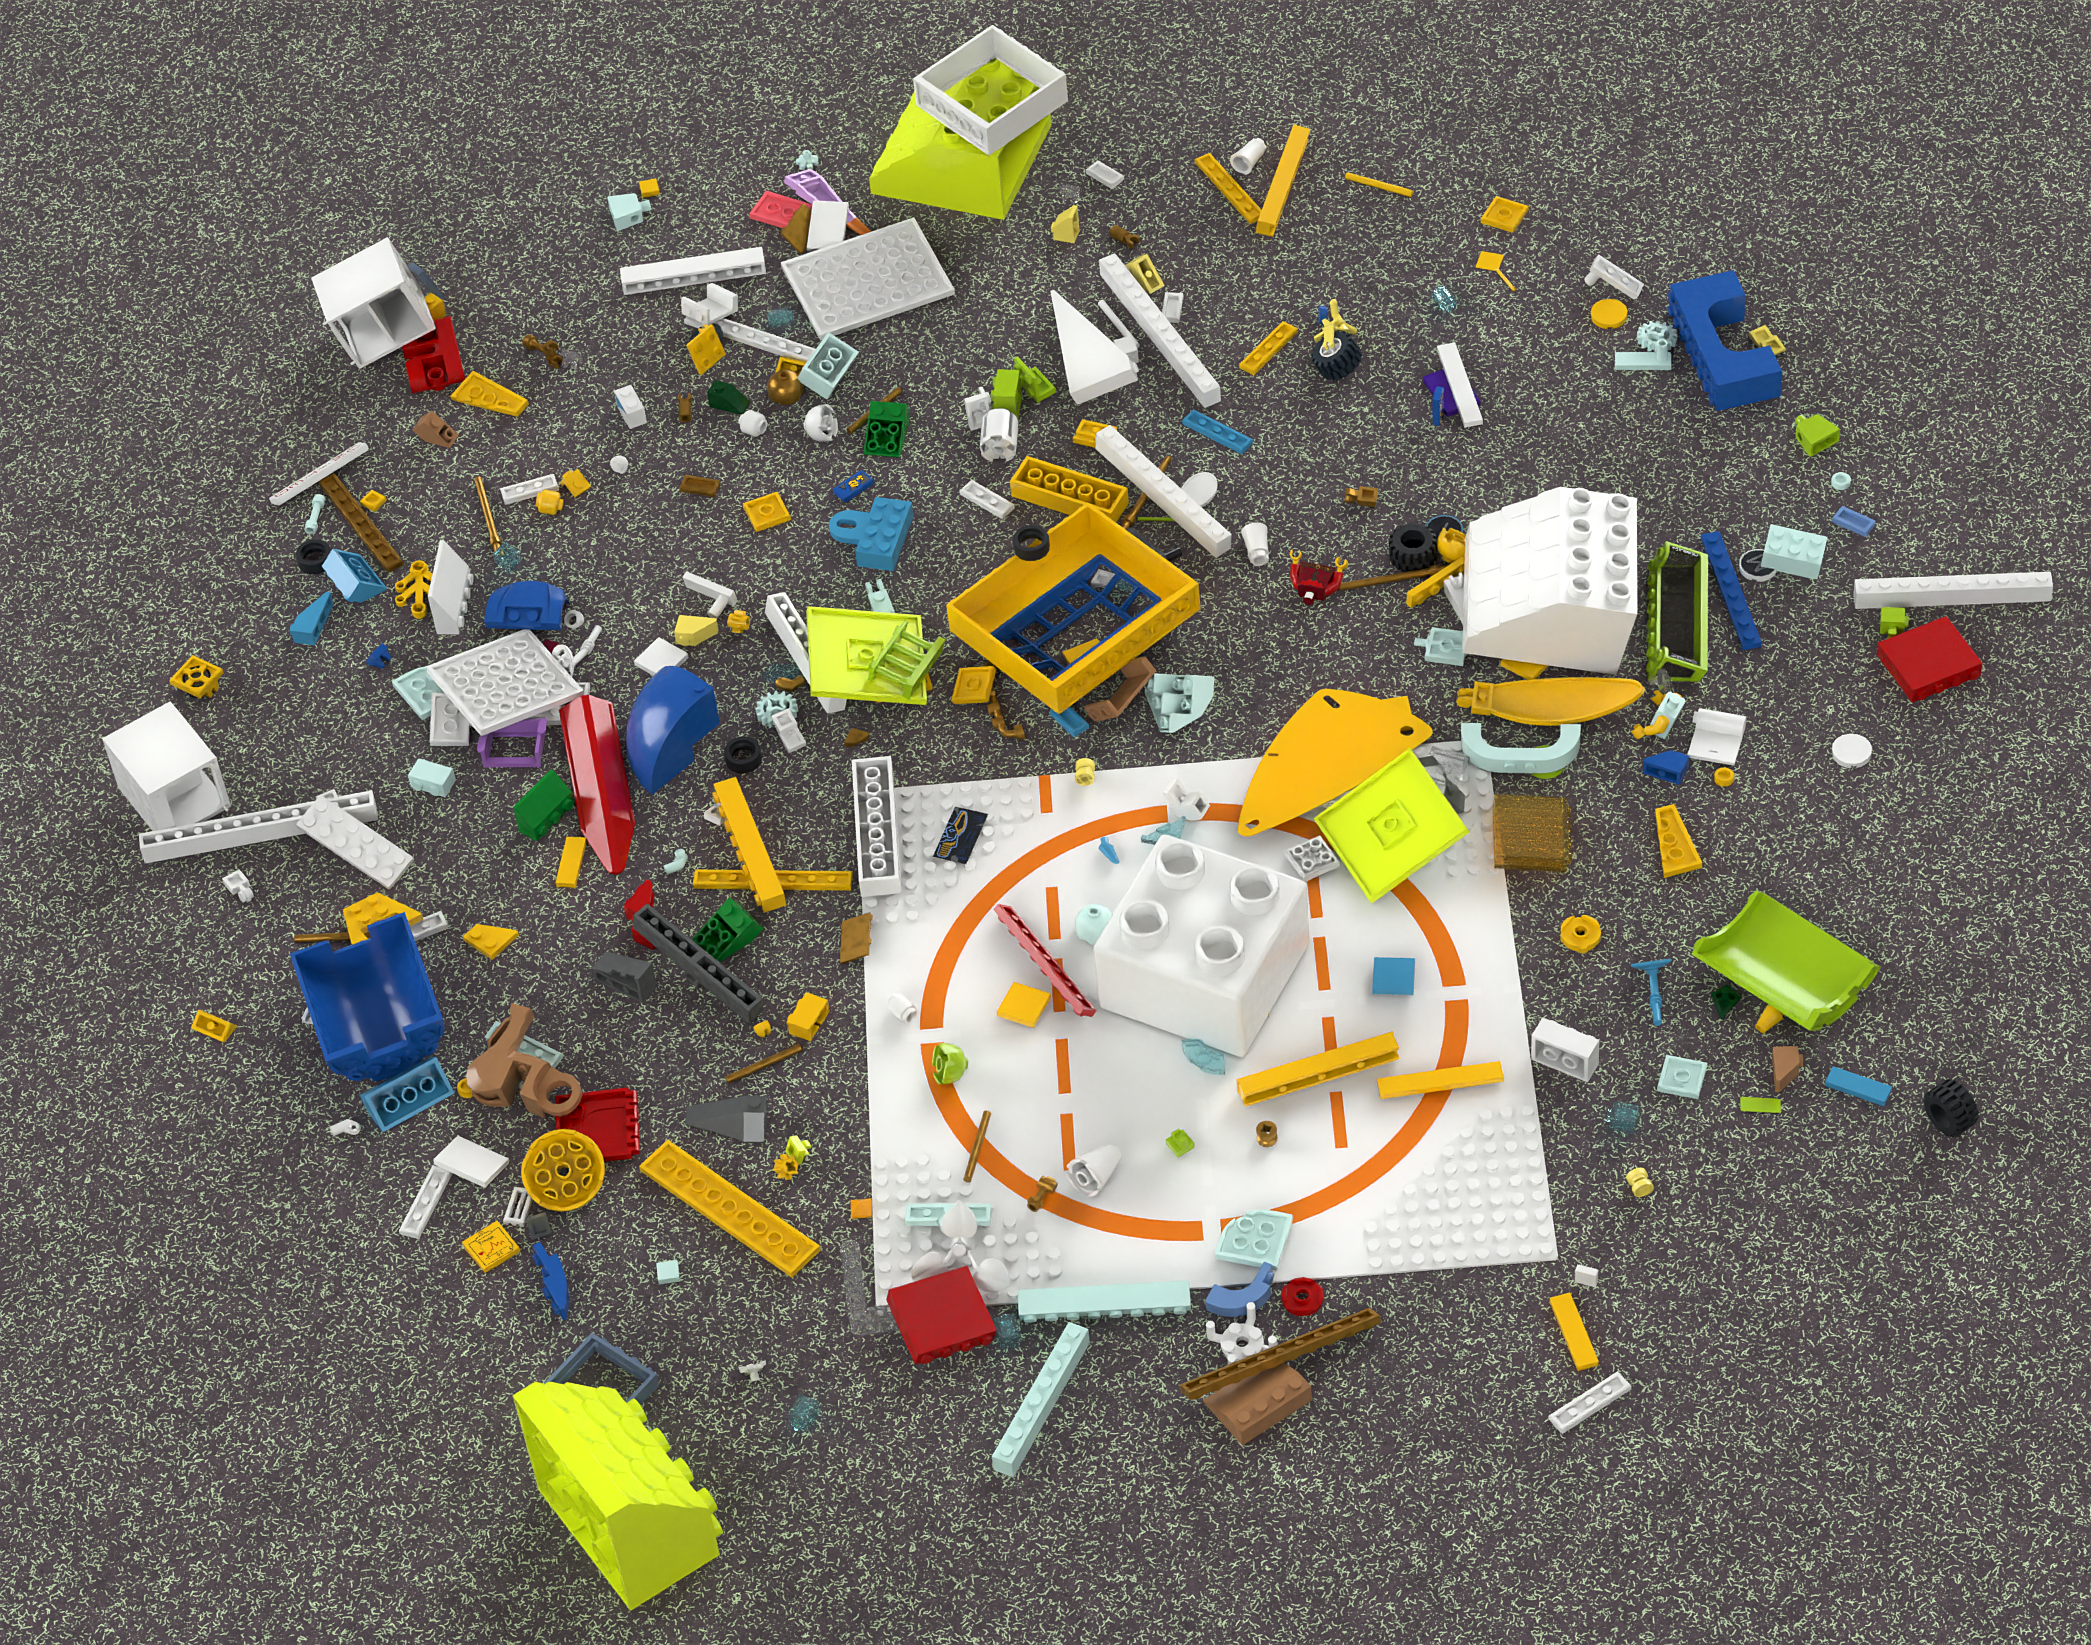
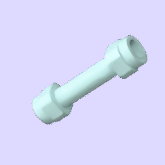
(311, 524)

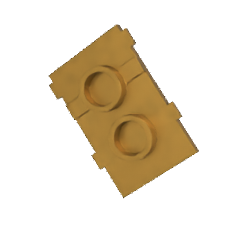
(797, 229)
(855, 938)

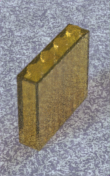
(1531, 833)

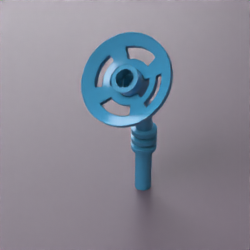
(1655, 998)

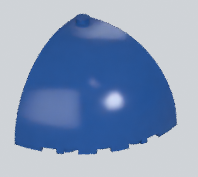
(666, 722)

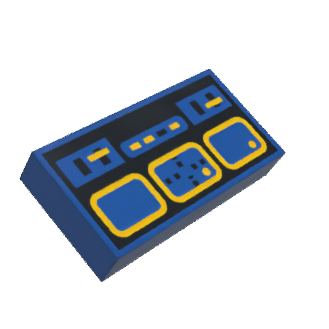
(1438, 405)

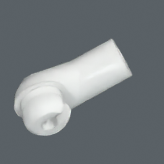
(347, 1126)

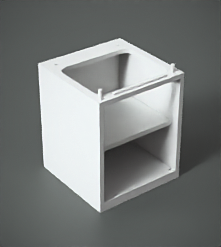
(373, 302)
(161, 770)

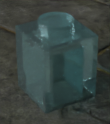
(507, 557)
(1623, 1117)
(1007, 1331)
(803, 1413)

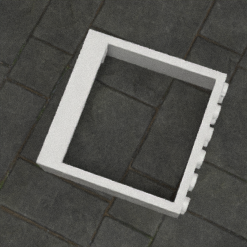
(965, 60)

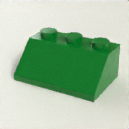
(543, 806)

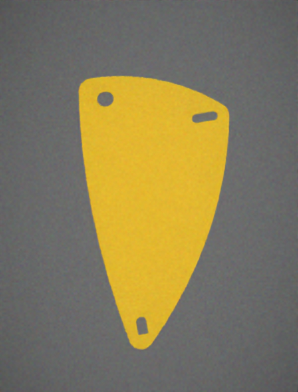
(1325, 755)

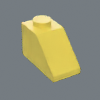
(1066, 225)
(1145, 273)
(694, 630)

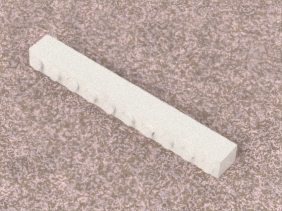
(1163, 491)
(1953, 590)

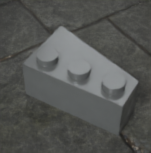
(626, 975)

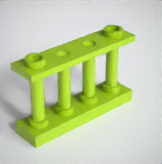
(918, 672)

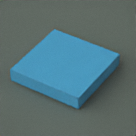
(1393, 976)

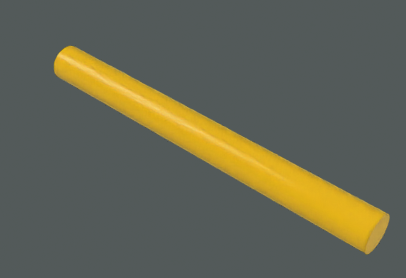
(1378, 184)

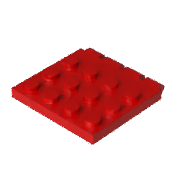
(608, 1119)

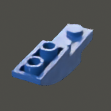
(554, 1280)

